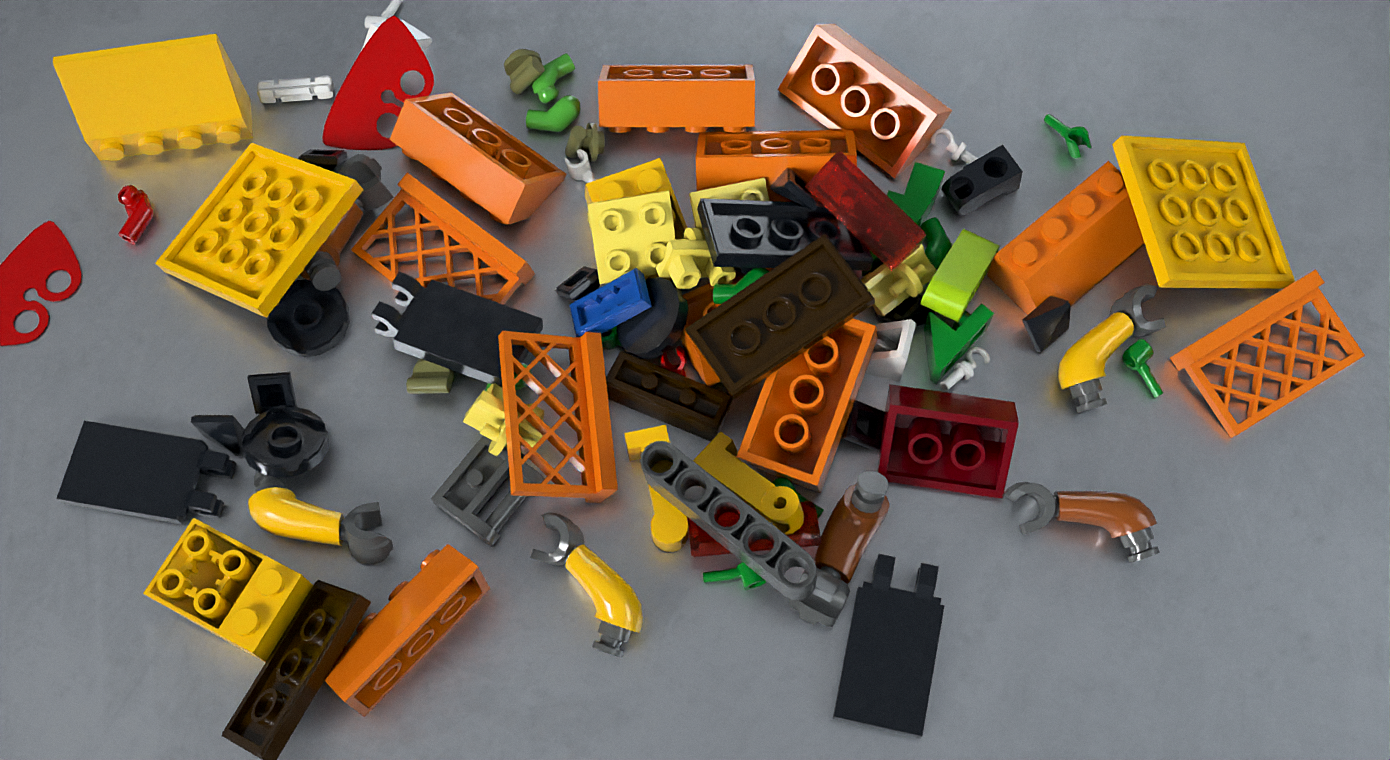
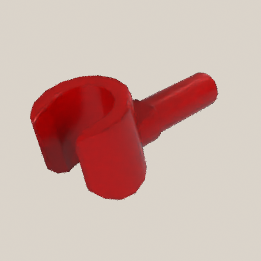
(679, 368)

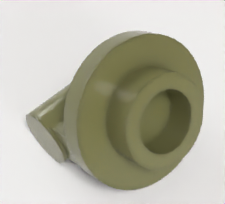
(523, 69)
(587, 139)
(430, 379)

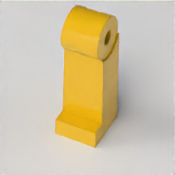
(776, 504)
(668, 523)

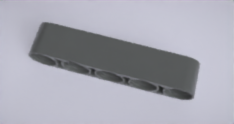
(737, 538)

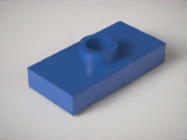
(611, 304)

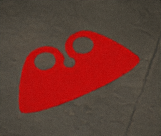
(377, 68)
(29, 267)

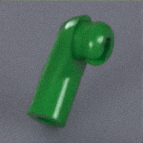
(938, 241)

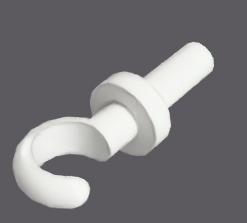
(957, 150)
(964, 369)

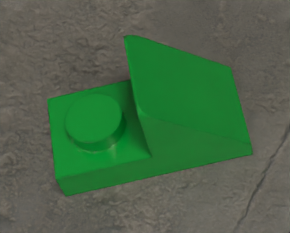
(947, 344)

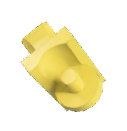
(690, 260)
(895, 286)
(489, 418)

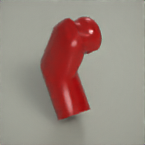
(139, 213)

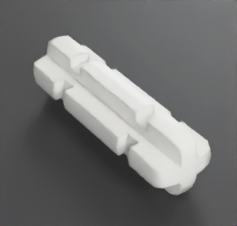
(295, 89)

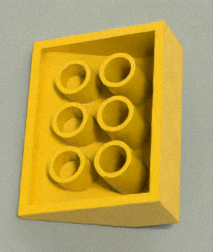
(156, 97)

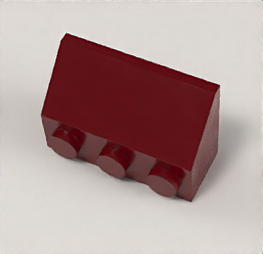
(947, 441)

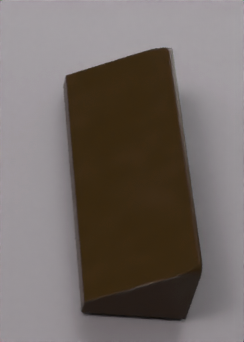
(667, 396)

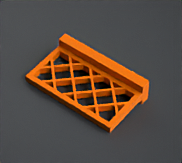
(454, 226)
(1257, 320)
(590, 421)

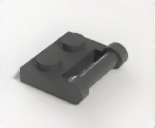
(474, 484)

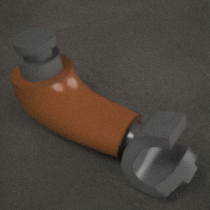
(323, 266)
(1116, 512)
(843, 544)

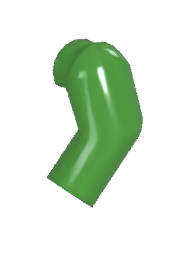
(553, 71)
(557, 117)

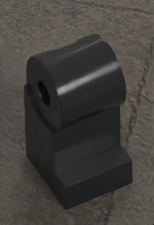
(983, 181)

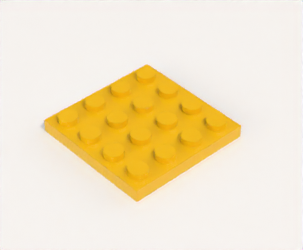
(1202, 213)
(259, 228)

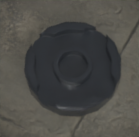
(309, 319)
(657, 326)
(285, 442)

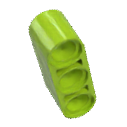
(960, 275)

